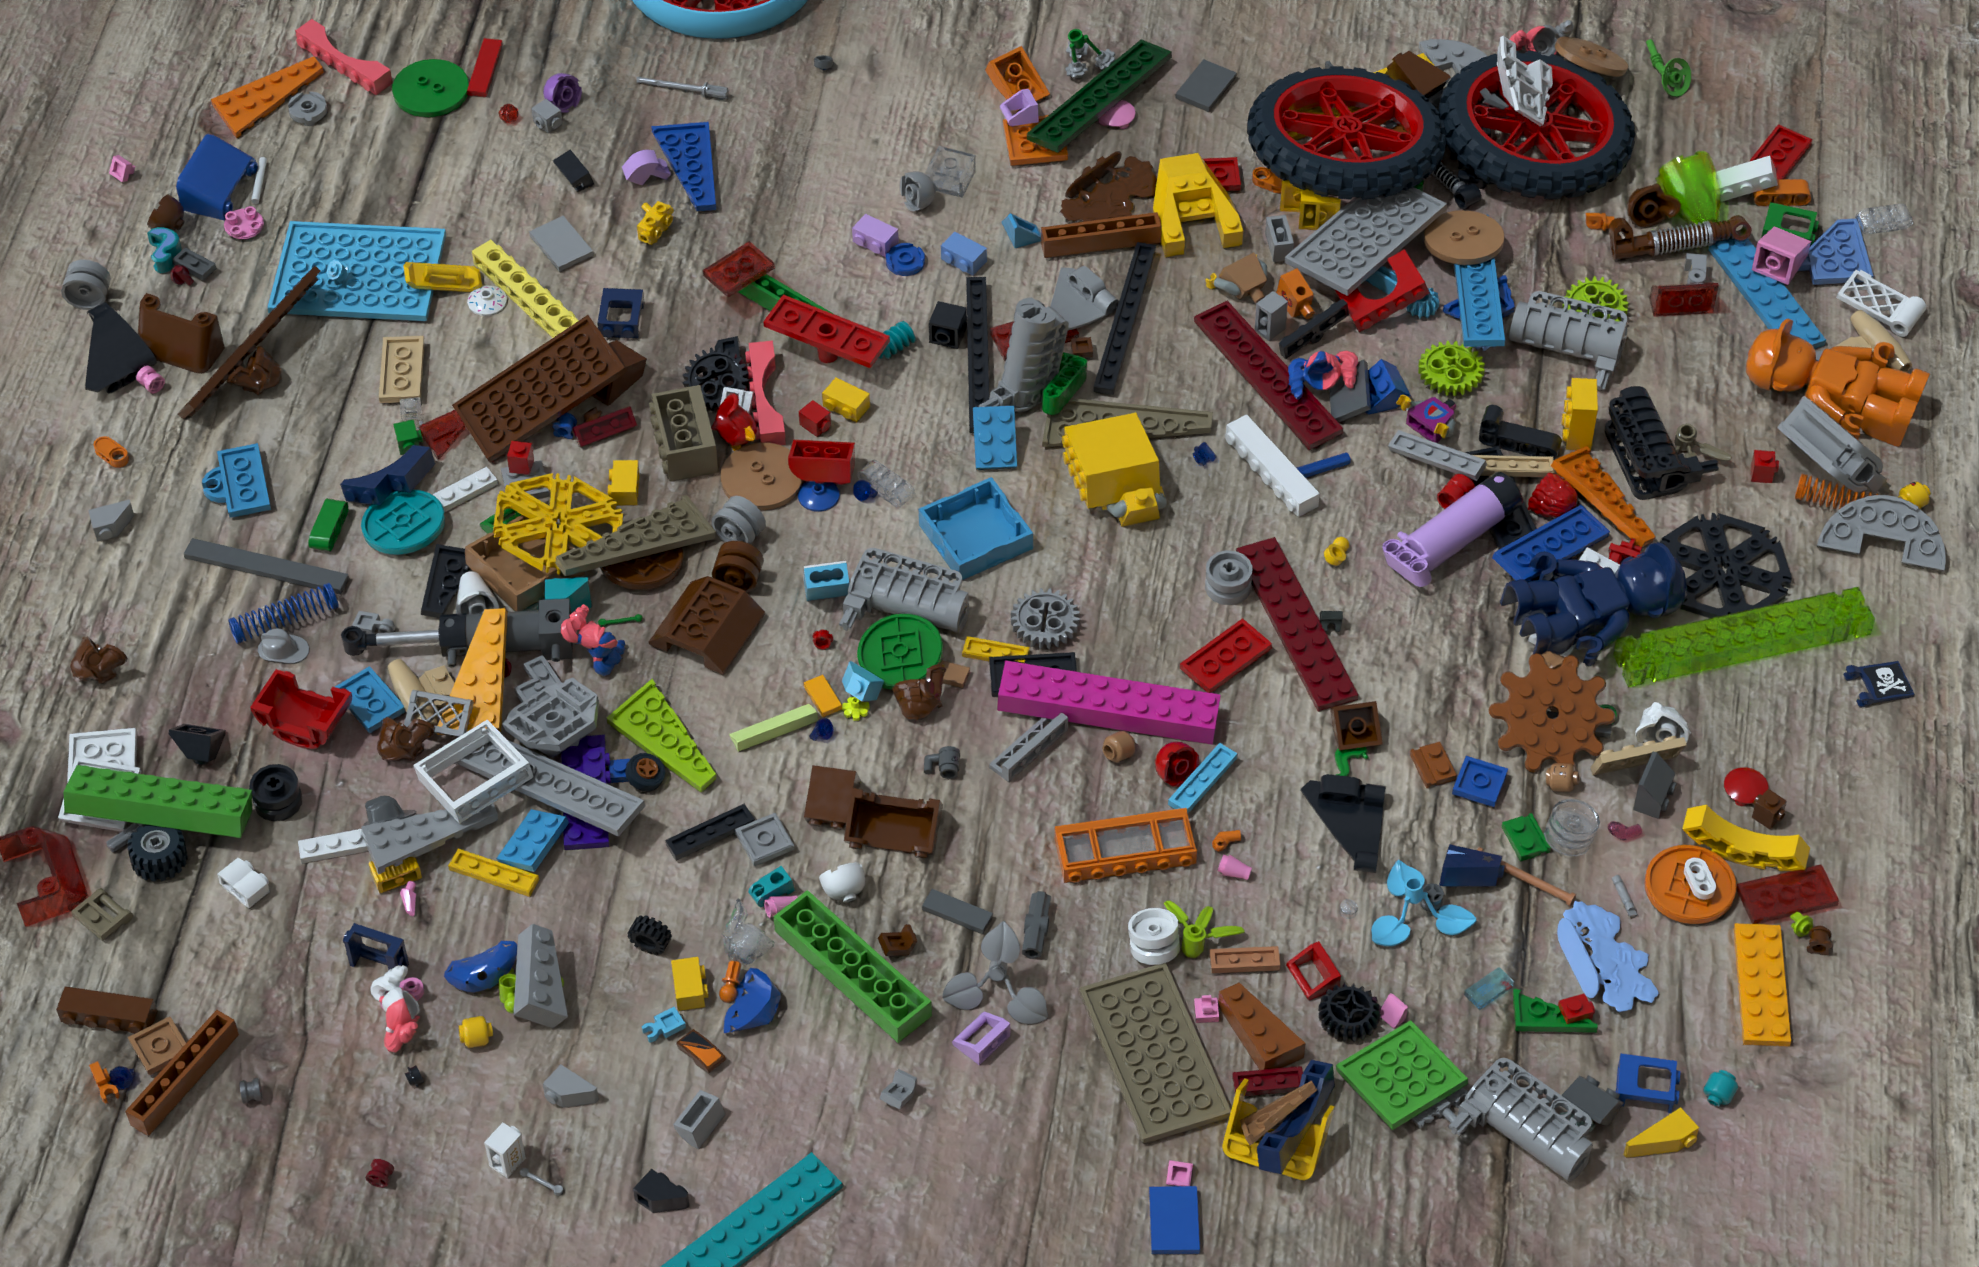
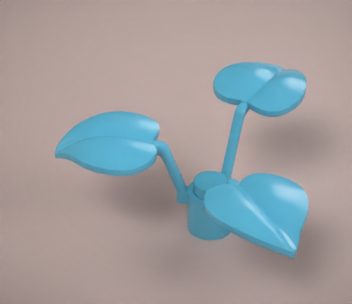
(1410, 882)

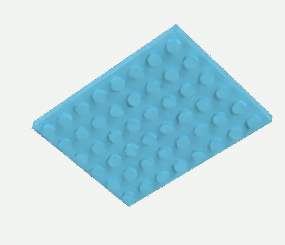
(375, 265)

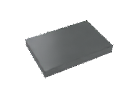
(1206, 85)
(1354, 401)

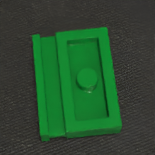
(1525, 837)

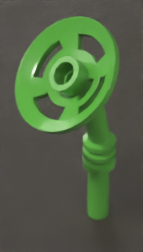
(1670, 75)

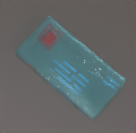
(1489, 988)

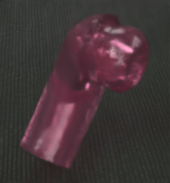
(1623, 832)

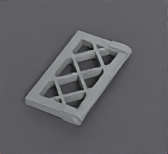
(463, 717)

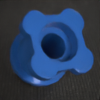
(564, 426)

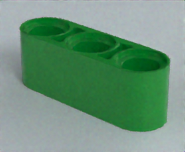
(328, 525)

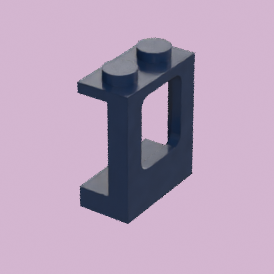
(621, 299)
(355, 948)

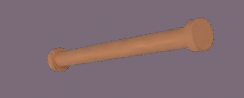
(1516, 872)

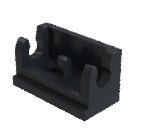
(573, 170)

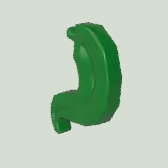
(1343, 756)

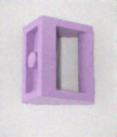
(1021, 100)
(988, 1043)

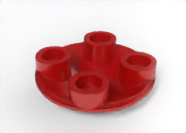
(1745, 785)

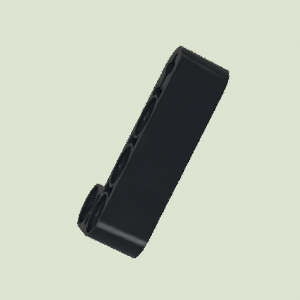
(1516, 437)

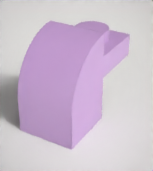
(642, 165)

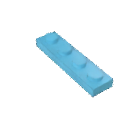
(1203, 778)

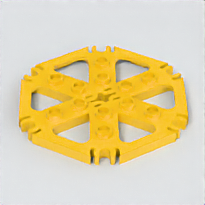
(544, 517)

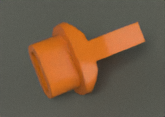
(1598, 220)

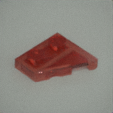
(442, 432)

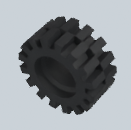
(649, 935)

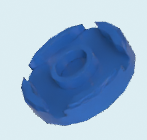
(905, 259)

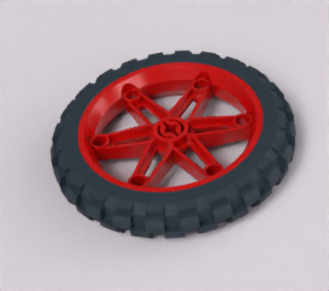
(1306, 167)
(1533, 177)

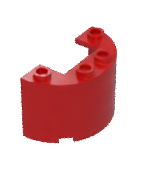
(299, 714)

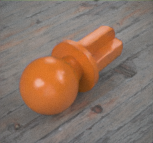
(728, 992)

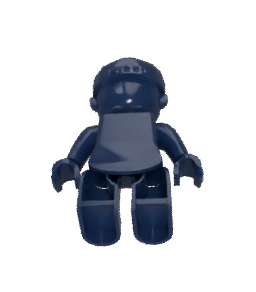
(1594, 599)

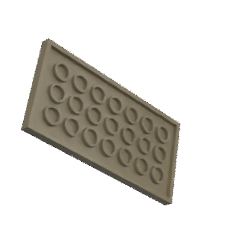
(1155, 1053)

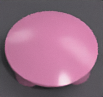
(1119, 115)
(243, 223)

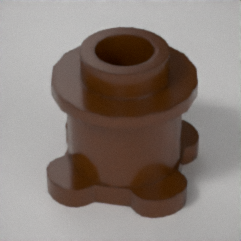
(1819, 940)

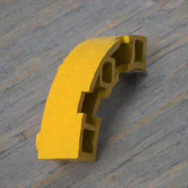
(1743, 845)

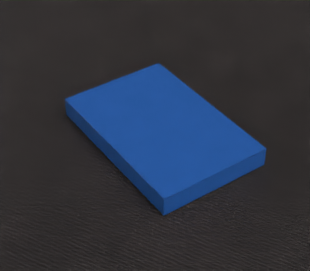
(1174, 1220)

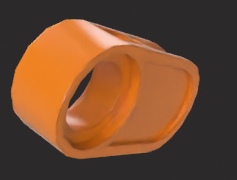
(1269, 183)
(108, 448)

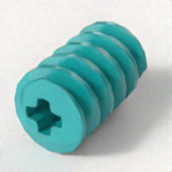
(900, 336)

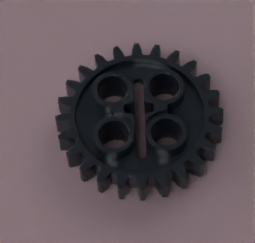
(708, 363)

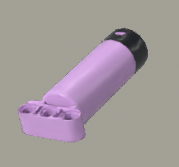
(1452, 529)

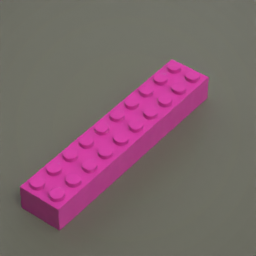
(1109, 702)

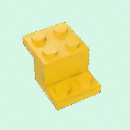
(1311, 207)

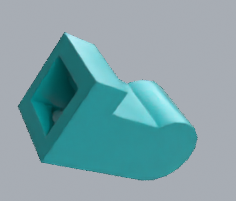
(771, 885)

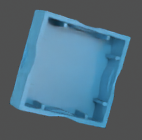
(975, 528)

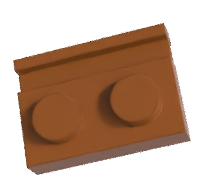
(1433, 765)

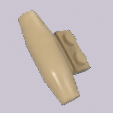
(1872, 333)
(432, 681)

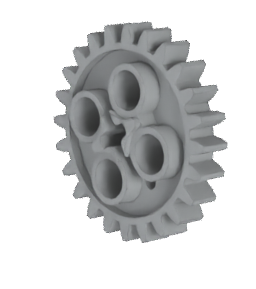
(1061, 619)

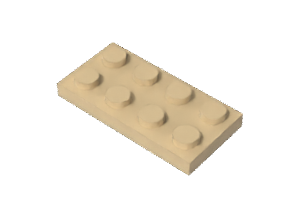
(401, 368)
(1635, 756)

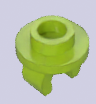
(1802, 924)

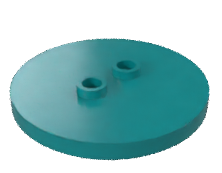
(403, 522)

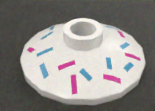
(487, 300)

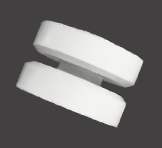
(1154, 936)

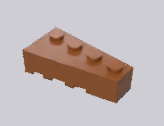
(1259, 1030)

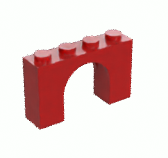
(1409, 288)

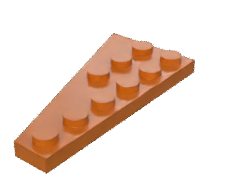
(261, 97)
(1602, 492)

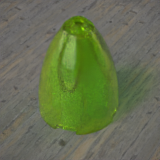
(1695, 185)

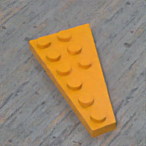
(482, 673)

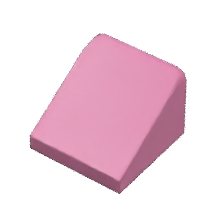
(1393, 1011)
(1179, 1173)

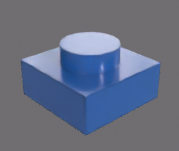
(617, 770)

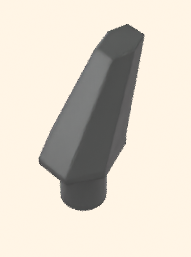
(1493, 100)

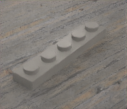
(1437, 455)

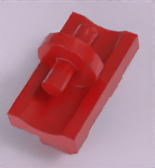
(1625, 550)

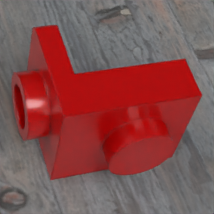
(1576, 1008)

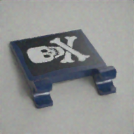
(1882, 681)

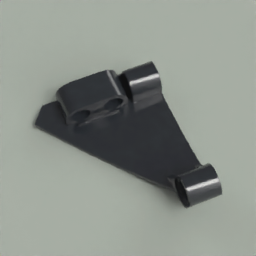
(114, 352)
(1350, 814)

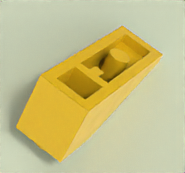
(1664, 1136)

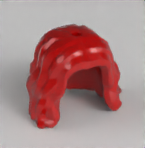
(1553, 497)

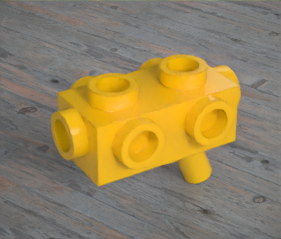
(654, 222)

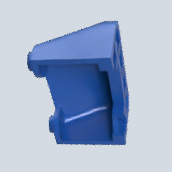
(212, 176)

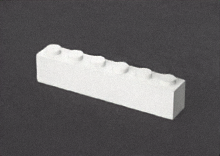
(1272, 466)

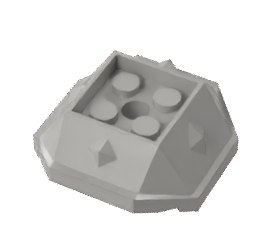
(554, 717)

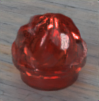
(508, 113)

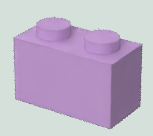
(875, 235)

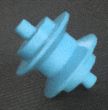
(337, 270)

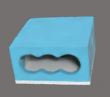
(826, 580)

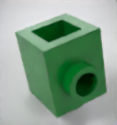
(407, 435)

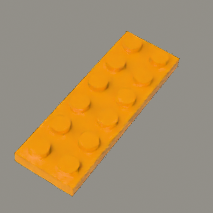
(1762, 985)

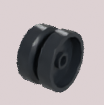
(276, 792)

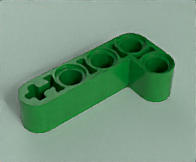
(1065, 384)

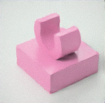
(121, 168)
(1206, 1009)

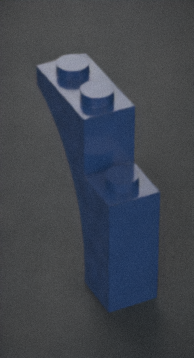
(399, 476)

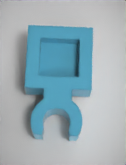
(665, 1023)

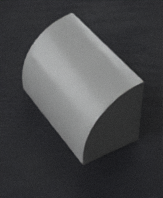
(699, 1119)

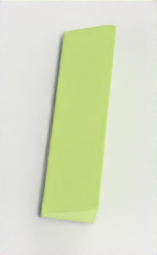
(774, 727)

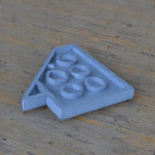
(1837, 254)

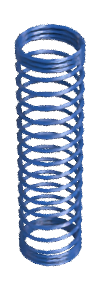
(237, 630)

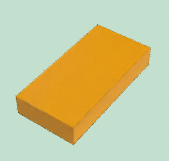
(822, 696)

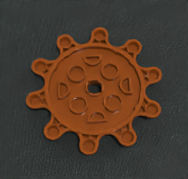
(1545, 689)

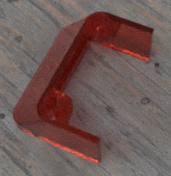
(56, 893)

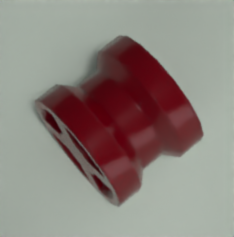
(379, 1173)

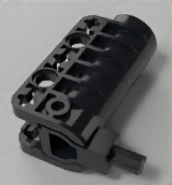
(1649, 447)

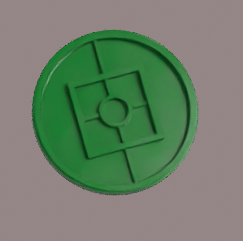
(430, 88)
(900, 648)

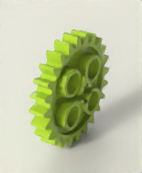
(1595, 287)
(1451, 368)

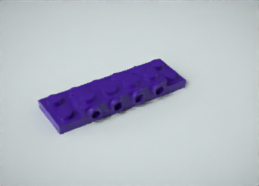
(589, 759)

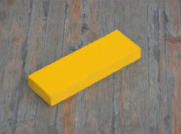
(983, 649)

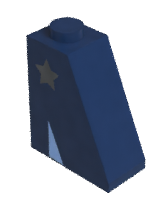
(1470, 868)

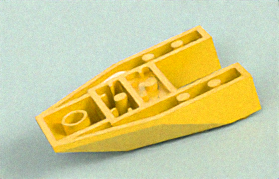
(1192, 192)

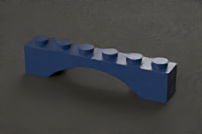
(1280, 1145)

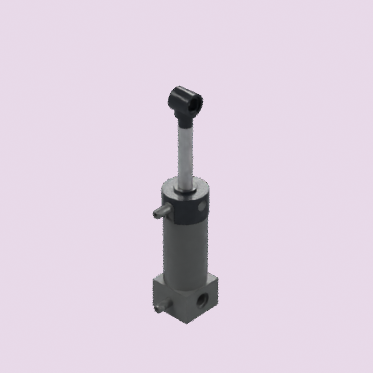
(525, 632)

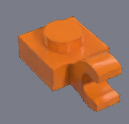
(101, 1078)

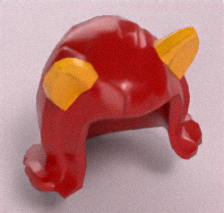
(734, 423)

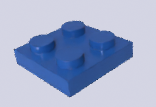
(1480, 781)

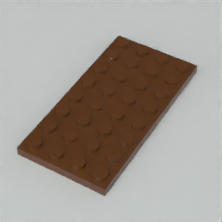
(539, 388)

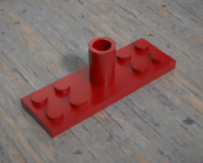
(827, 332)

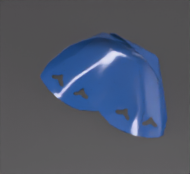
(488, 962)
(756, 1006)

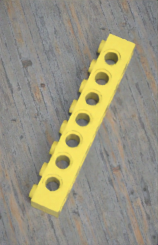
(522, 288)

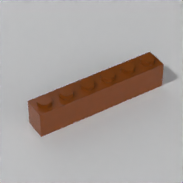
(1100, 235)
(182, 1072)

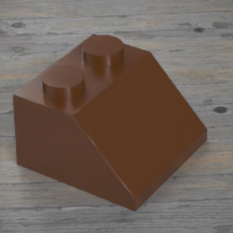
(1356, 725)

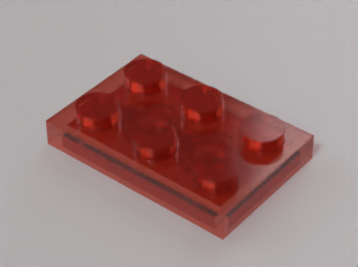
(738, 269)

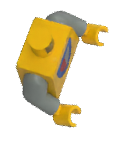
(1137, 506)

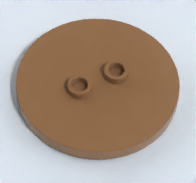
(1591, 56)
(1464, 237)
(760, 475)

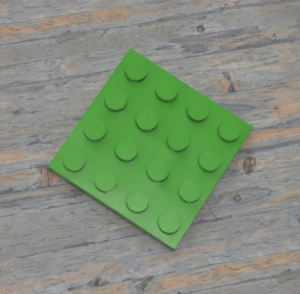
(1401, 1074)

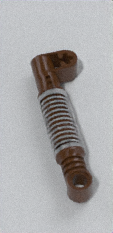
(1674, 239)

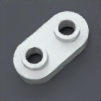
(1699, 880)

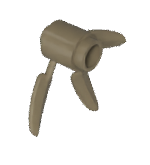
(1686, 439)

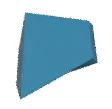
(1021, 231)

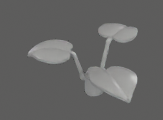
(999, 947)

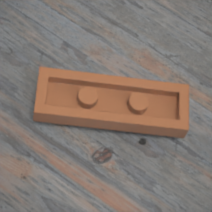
(1244, 959)

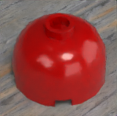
(1176, 763)

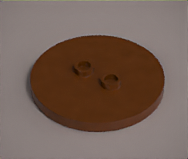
(646, 571)

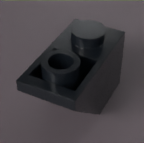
(659, 1194)

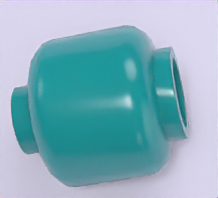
(1720, 1088)

